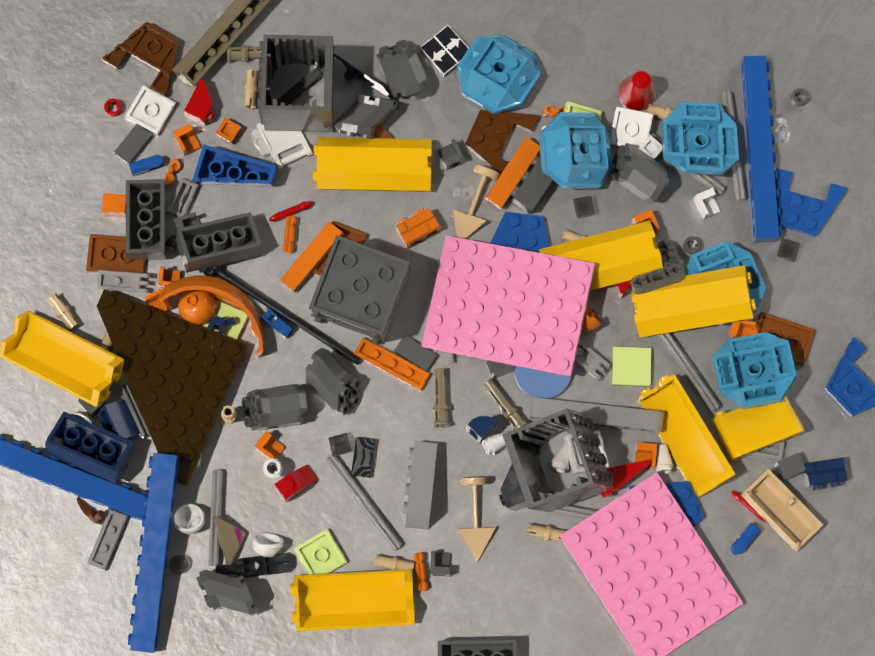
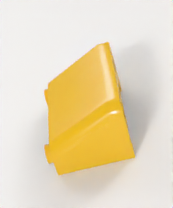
(756, 428)

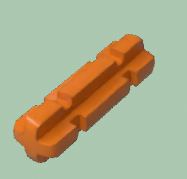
(289, 235)
(420, 570)

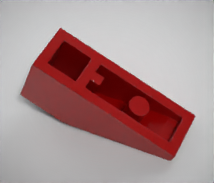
(623, 474)

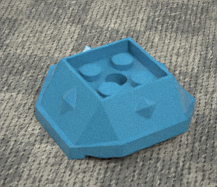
(495, 89)
(704, 124)
(561, 152)
(726, 256)
(754, 353)

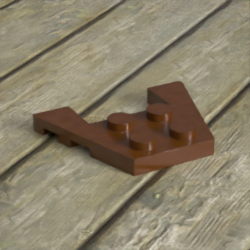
(152, 48)
(491, 134)

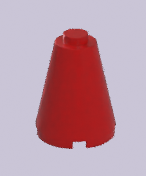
(637, 91)

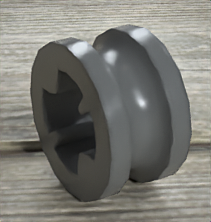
(794, 99)
(697, 244)

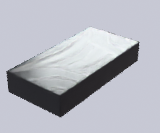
(363, 457)

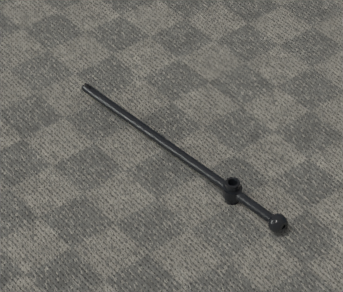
(217, 270)

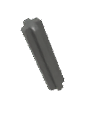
(299, 87)
(134, 410)

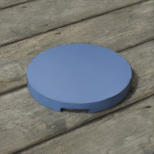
(539, 383)

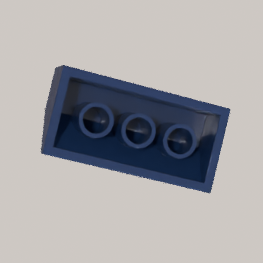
(89, 447)

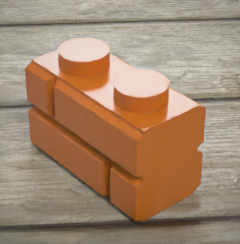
(417, 227)

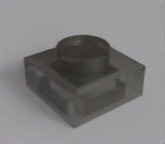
(583, 207)
(788, 250)
(340, 444)

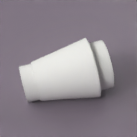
(493, 443)
(663, 460)
(272, 462)
(561, 462)

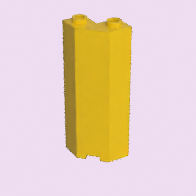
(373, 164)
(616, 253)
(695, 302)
(62, 358)
(687, 436)
(353, 600)

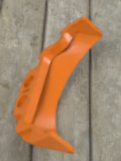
(223, 291)

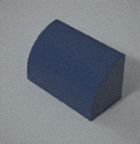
(117, 419)
(481, 427)

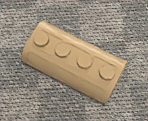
(781, 510)

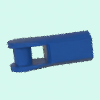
(145, 165)
(279, 324)
(744, 539)

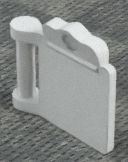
(279, 142)

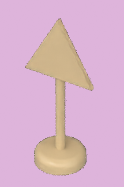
(466, 223)
(476, 537)

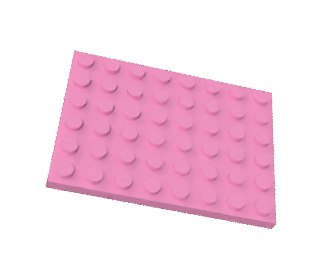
(508, 306)
(651, 569)

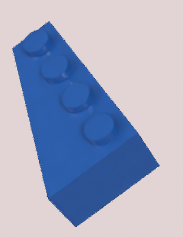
(228, 168)

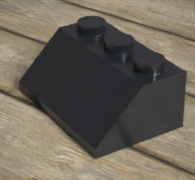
(511, 492)

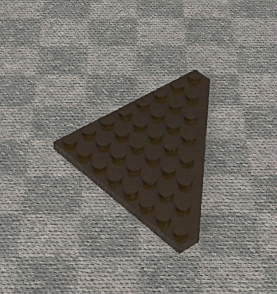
(174, 374)

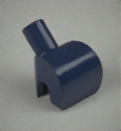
(220, 323)

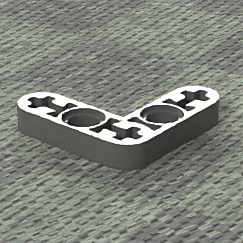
(668, 269)

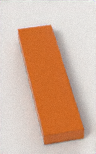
(513, 172)
(311, 257)
(391, 364)

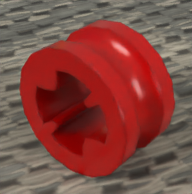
(107, 108)

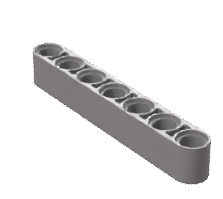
(602, 414)

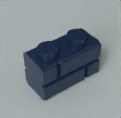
(825, 473)

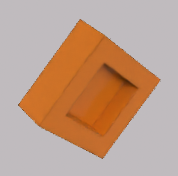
(228, 130)

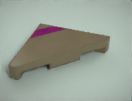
(229, 538)

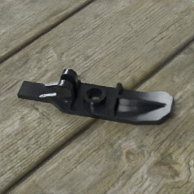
(351, 72)
(267, 566)

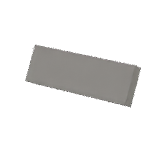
(107, 539)

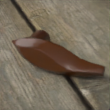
(90, 513)

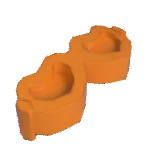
(551, 111)
(173, 168)

